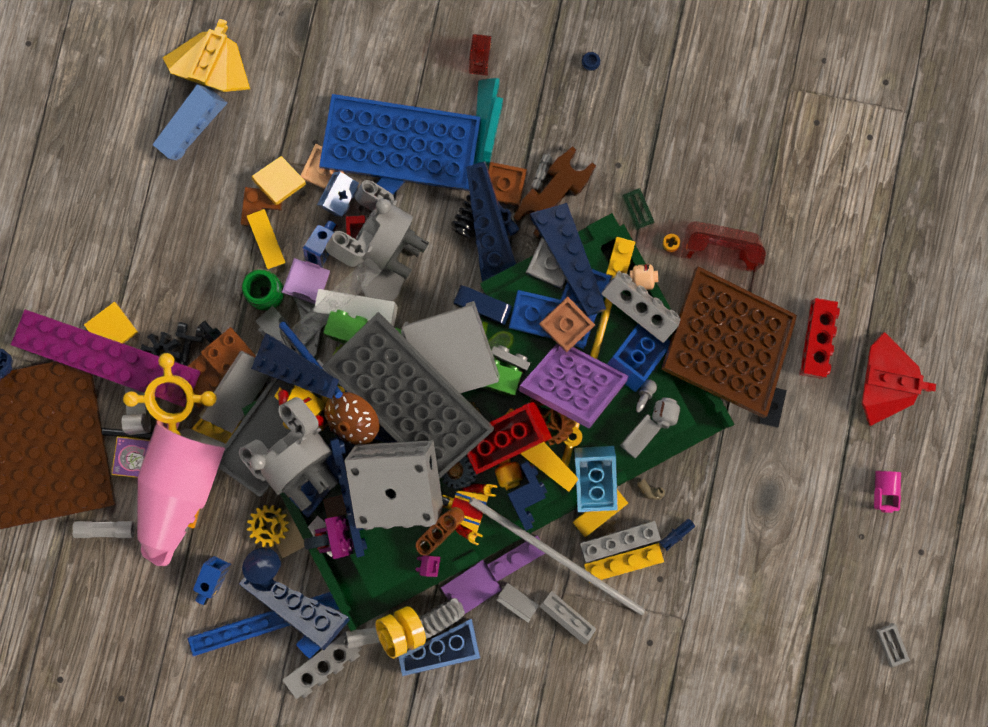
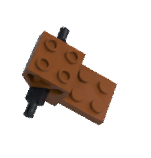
(216, 358)

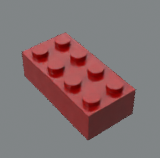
(511, 436)

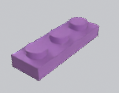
(514, 560)

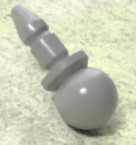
(647, 389)

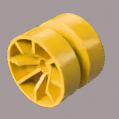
(400, 632)

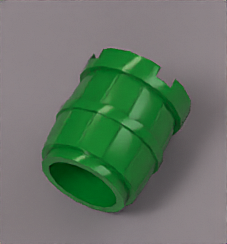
(255, 282)

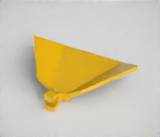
(210, 61)

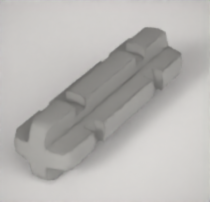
(541, 172)

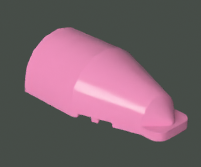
(171, 490)

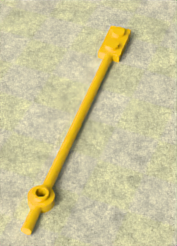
(620, 262)

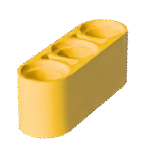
(589, 521)

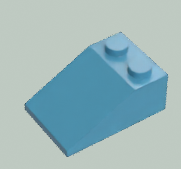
(596, 478)

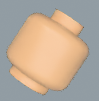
(644, 276)

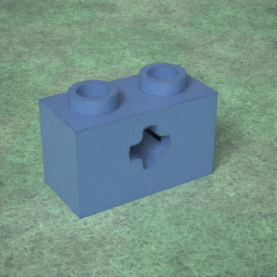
(330, 199)

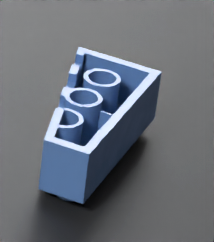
(189, 122)
(447, 649)

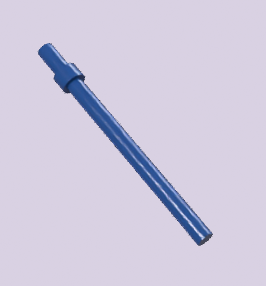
(303, 350)

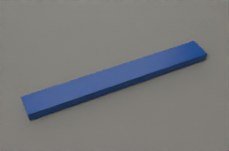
(246, 629)

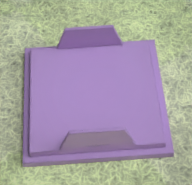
(305, 280)

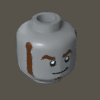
(666, 412)

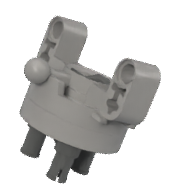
(382, 234)
(294, 458)

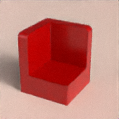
(354, 225)

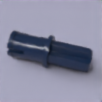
(677, 534)

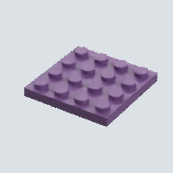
(574, 384)

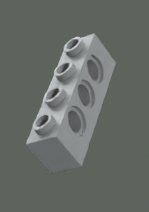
(644, 316)
(619, 541)
(295, 680)

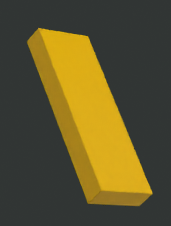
(266, 239)

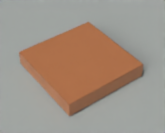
(567, 324)

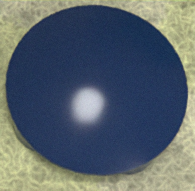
(261, 565)

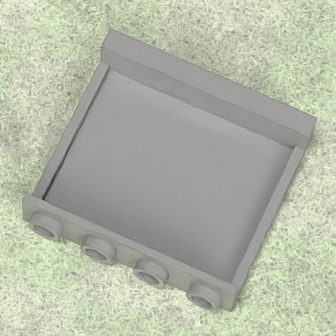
(455, 347)

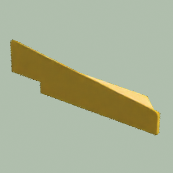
(550, 464)

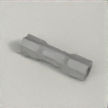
(90, 529)
(360, 637)

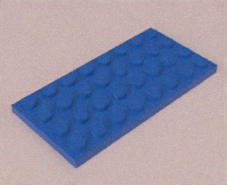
(399, 142)

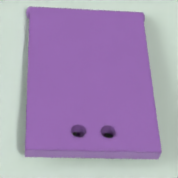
(472, 586)

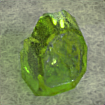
(501, 338)

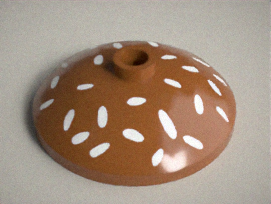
(351, 419)

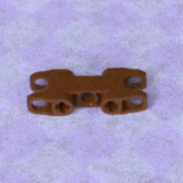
(563, 181)

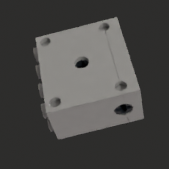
(394, 484)

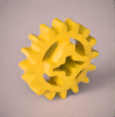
(273, 533)

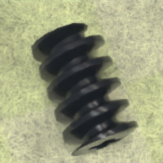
(464, 220)

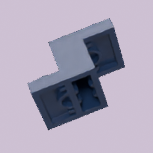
(527, 495)

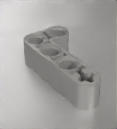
(137, 418)

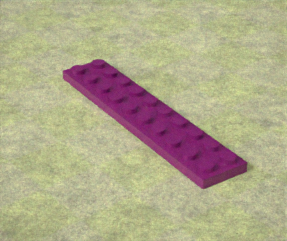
(99, 356)

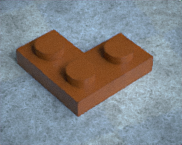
(255, 201)

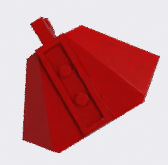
(890, 381)

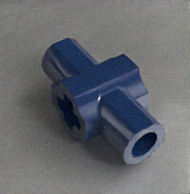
(510, 226)

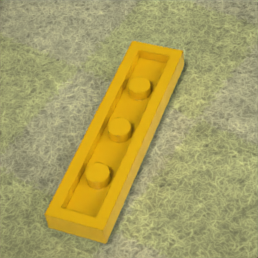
(625, 562)

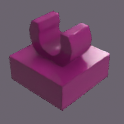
(429, 565)

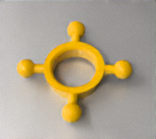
(166, 361)

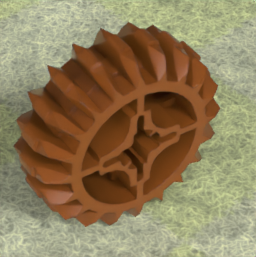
(562, 424)

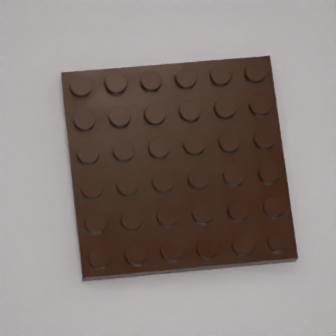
(730, 342)

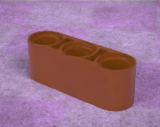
(445, 525)

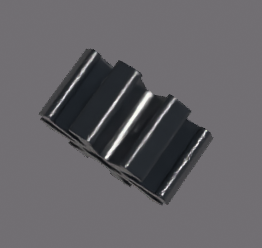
(164, 344)

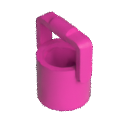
(887, 484)

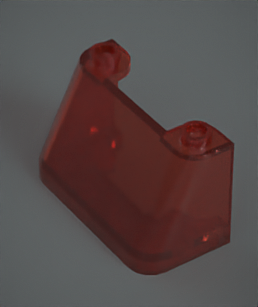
(701, 234)

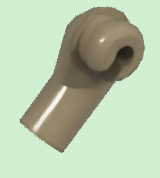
(651, 492)

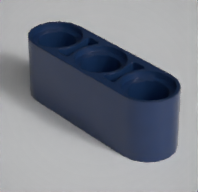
(486, 306)

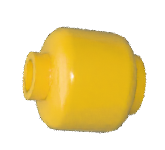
(509, 474)

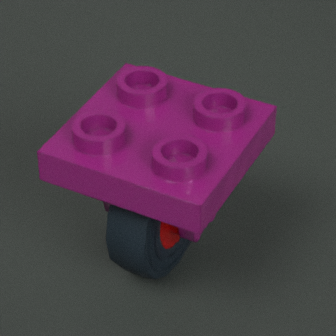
(337, 538)

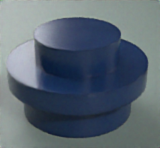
(591, 61)

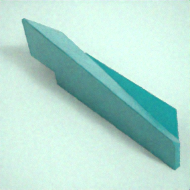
(489, 109)

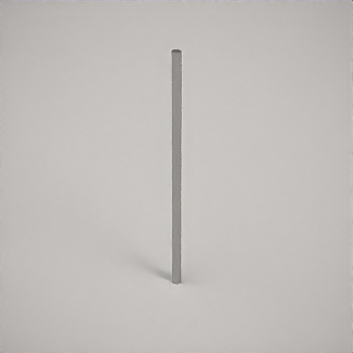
(556, 555)

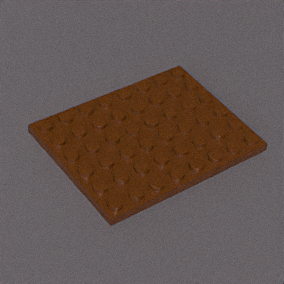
(51, 445)

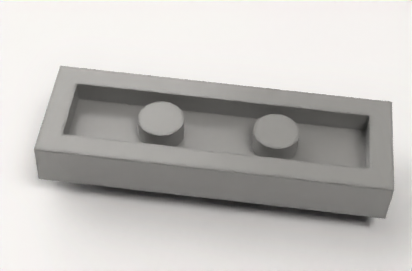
(568, 617)

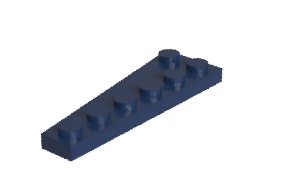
(491, 234)
(564, 243)
(339, 449)

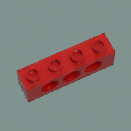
(809, 366)

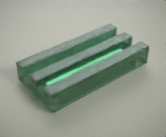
(643, 223)

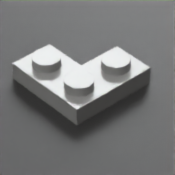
(501, 353)

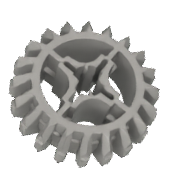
(441, 617)

